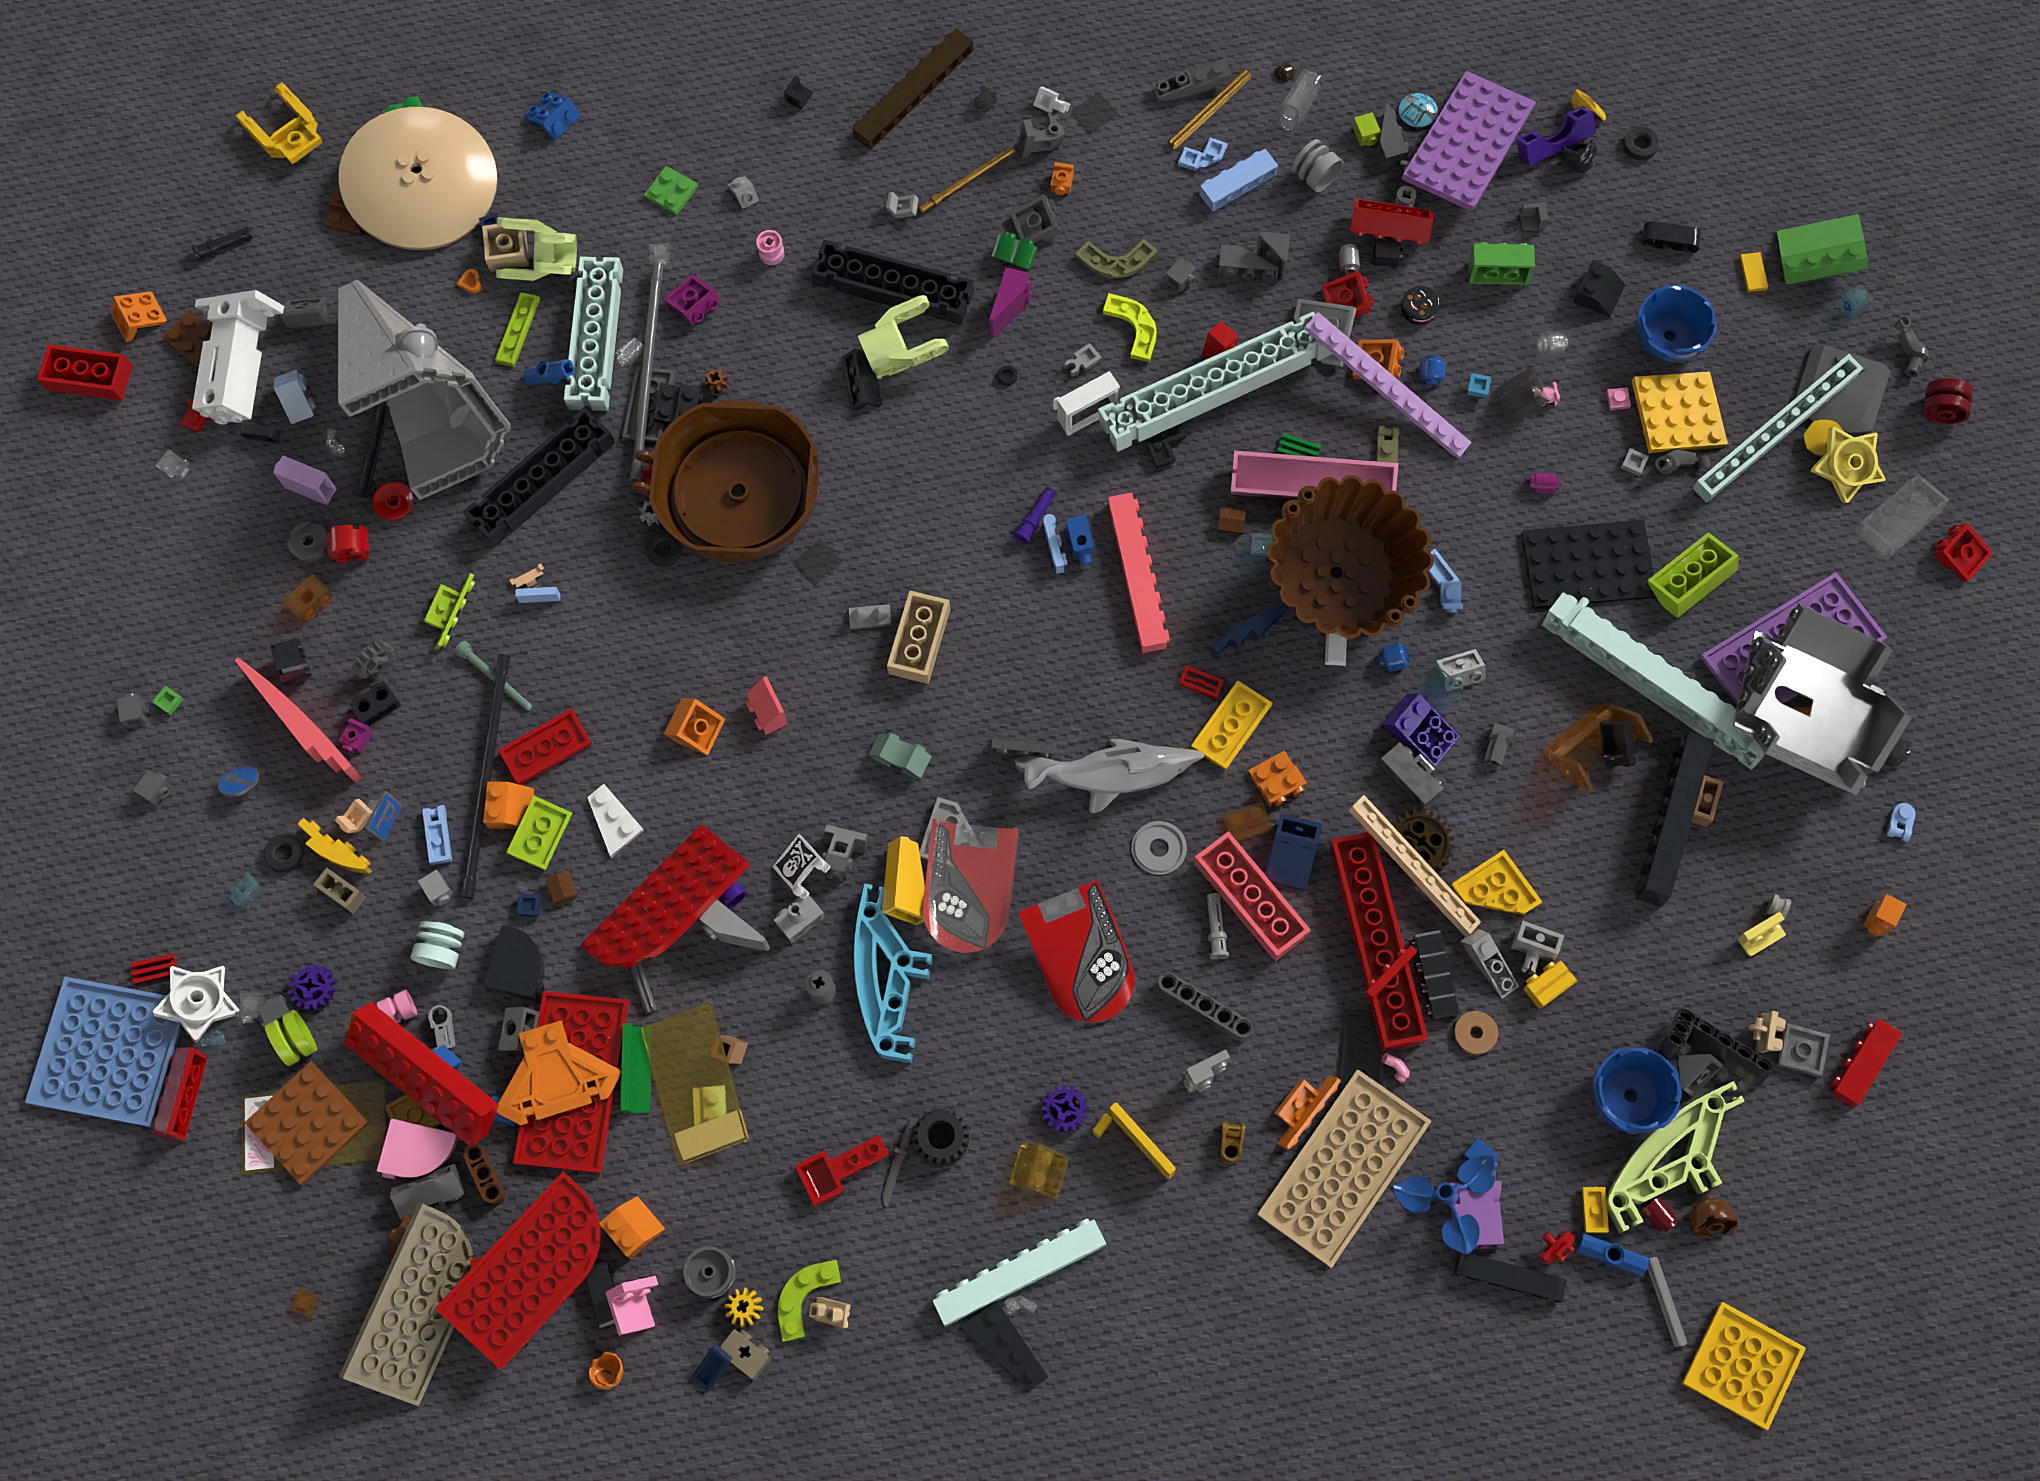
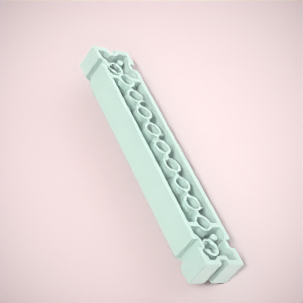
(1211, 383)
(1650, 676)

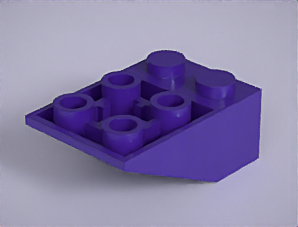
(1421, 728)

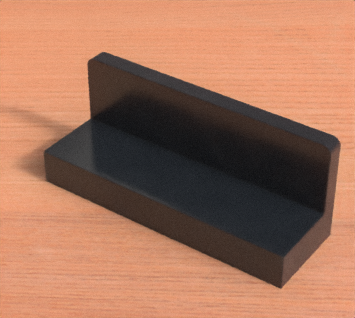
(860, 380)

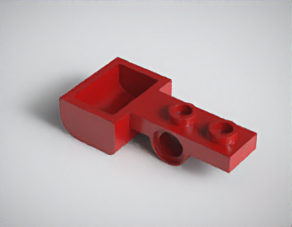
(823, 1175)

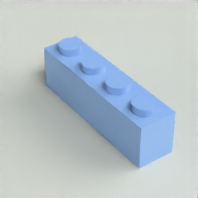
(1238, 179)

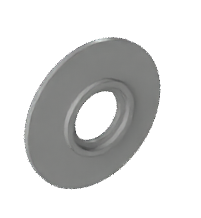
(1166, 863)

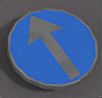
(238, 781)

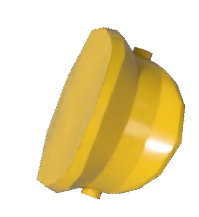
(1817, 436)

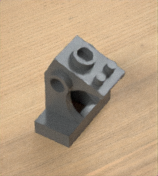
(1040, 140)
(845, 839)

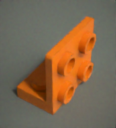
(136, 312)

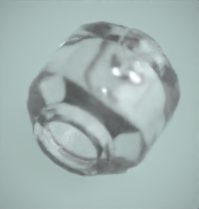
(1552, 343)

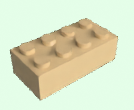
(918, 637)

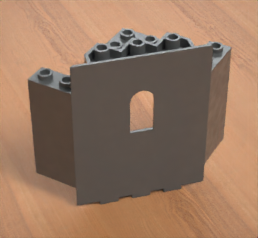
(1849, 720)

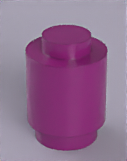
(1544, 483)

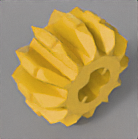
(736, 1305)

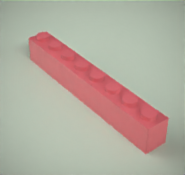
(1137, 572)

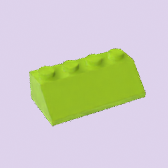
(1693, 574)

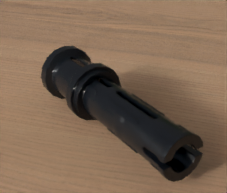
(213, 246)

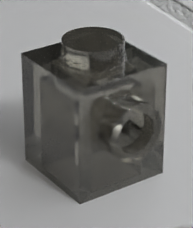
(1899, 753)

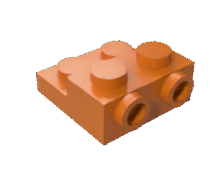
(1385, 352)
(1278, 779)

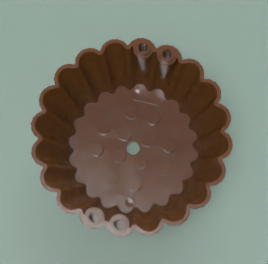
(1366, 538)

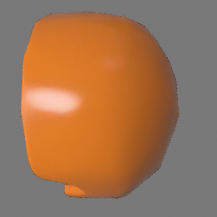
(607, 1362)

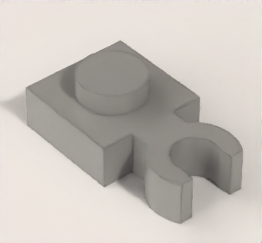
(1084, 358)

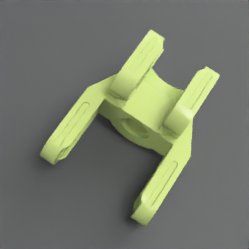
(552, 250)
(886, 347)

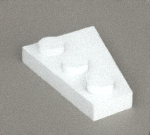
(613, 820)

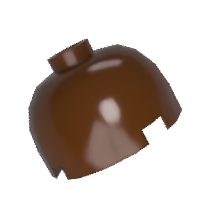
(1712, 1216)

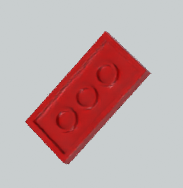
(545, 747)

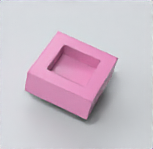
(1618, 398)

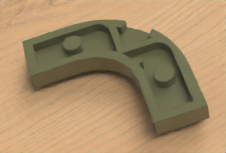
(1116, 266)

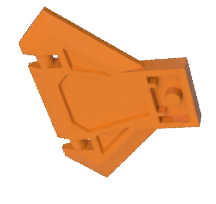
(554, 1076)

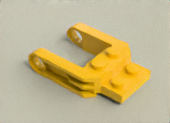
(291, 140)

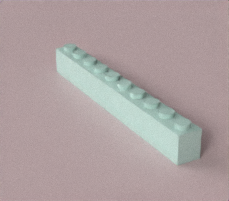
(1777, 428)

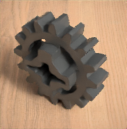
(373, 659)

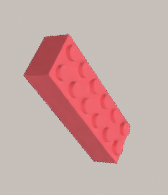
(1252, 896)

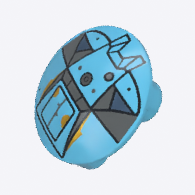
(1418, 110)

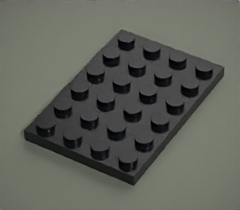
(1590, 562)

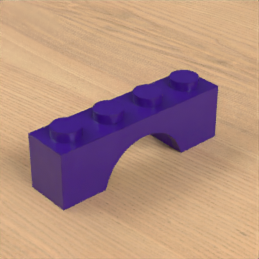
(1576, 127)

